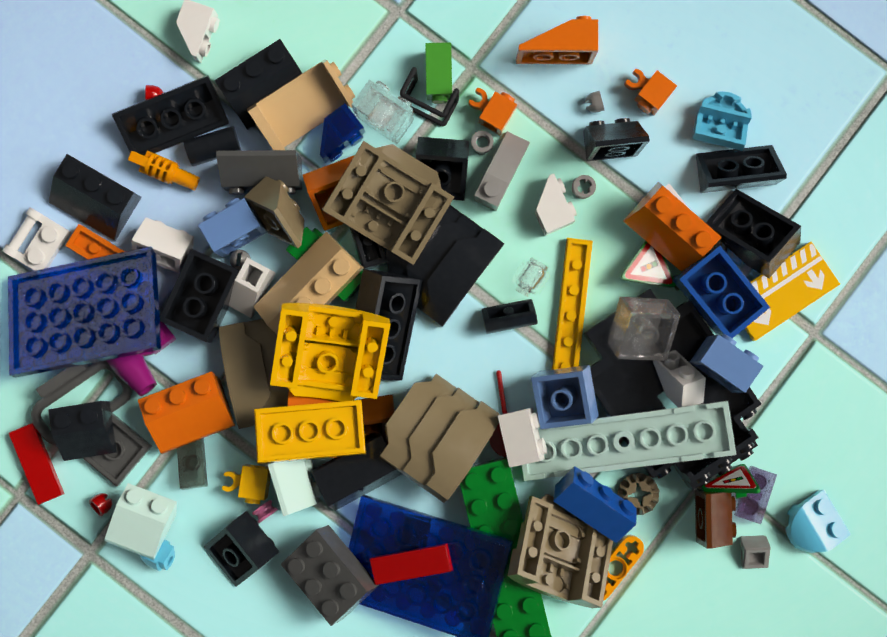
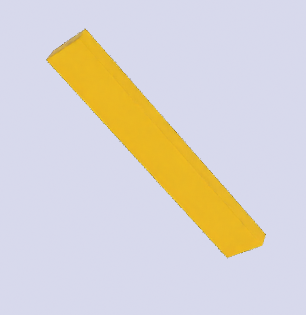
(572, 303)

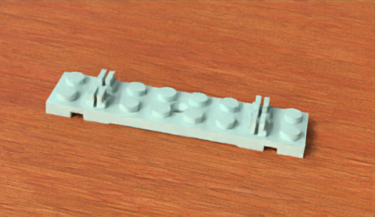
(653, 438)

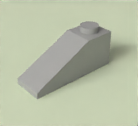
(501, 171)

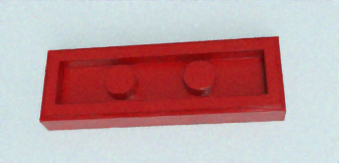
(36, 463)
(411, 564)

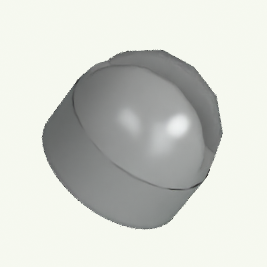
(596, 100)
(233, 258)

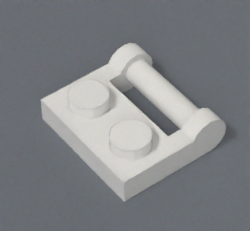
(44, 244)

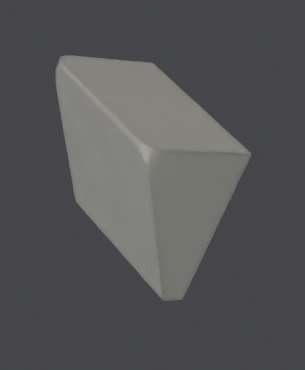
(754, 552)

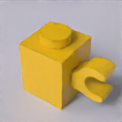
(252, 483)

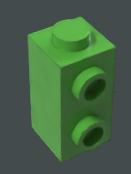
(438, 72)

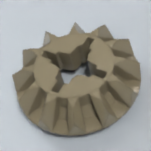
(646, 483)

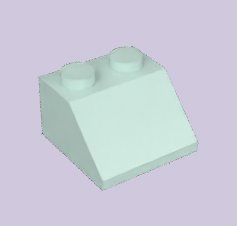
(294, 485)
(141, 521)

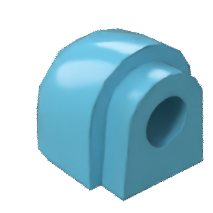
(163, 558)

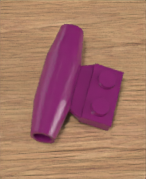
(134, 369)

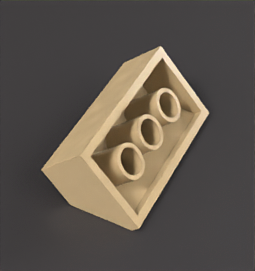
(313, 279)

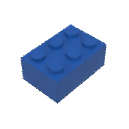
(721, 293)

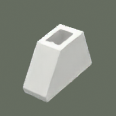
(196, 26)
(552, 209)
(250, 286)
(680, 380)

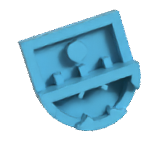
(722, 121)
(815, 524)

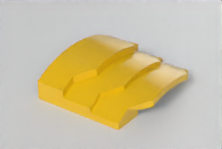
(329, 351)

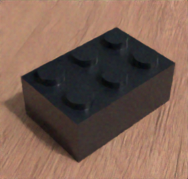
(200, 296)

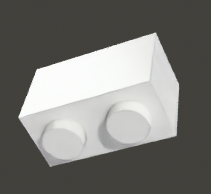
(169, 244)
(522, 437)

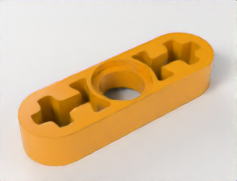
(626, 567)

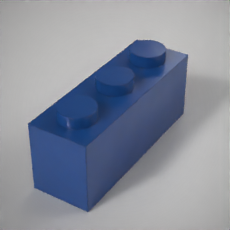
(595, 504)

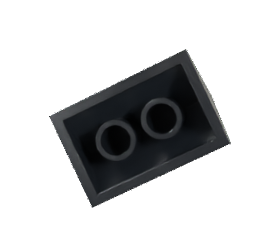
(739, 169)
(354, 475)

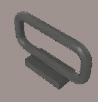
(64, 383)

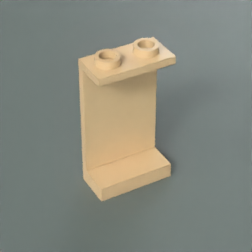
(301, 104)

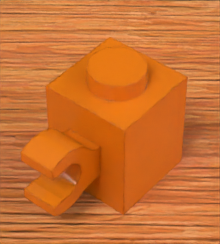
(653, 91)
(495, 112)

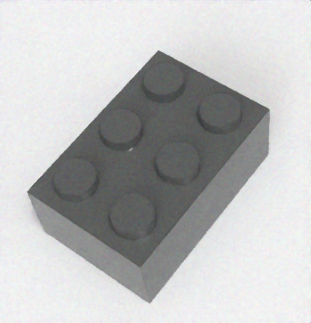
(329, 574)

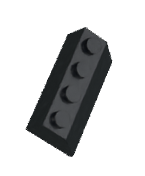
(396, 299)

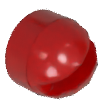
(152, 90)
(101, 505)

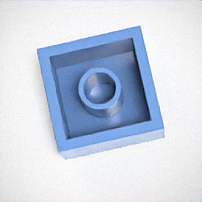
(231, 227)
(727, 363)
(565, 397)

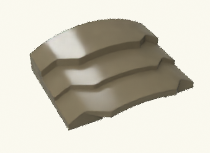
(390, 199)
(248, 364)
(438, 435)
(560, 555)

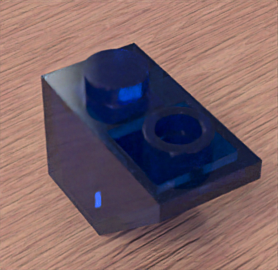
(339, 131)

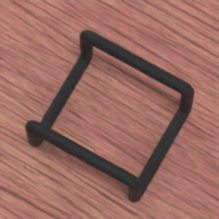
(448, 110)

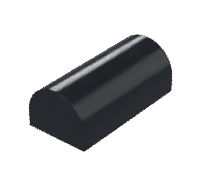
(204, 147)
(369, 252)
(509, 316)

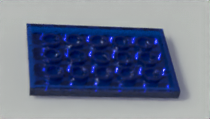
(83, 312)
(449, 602)

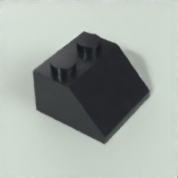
(449, 159)
(83, 430)
(241, 548)

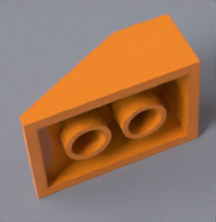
(566, 44)

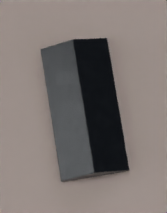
(171, 117)

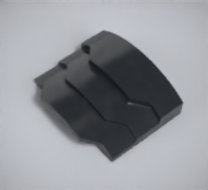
(448, 263)

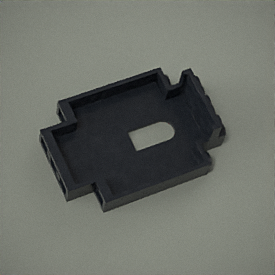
(634, 387)

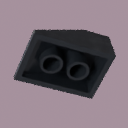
(614, 139)
(755, 232)

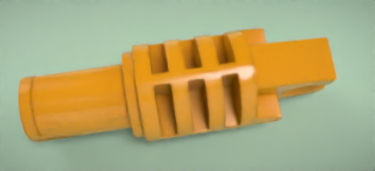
(164, 169)

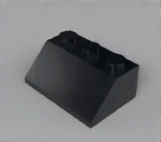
(257, 79)
(92, 197)

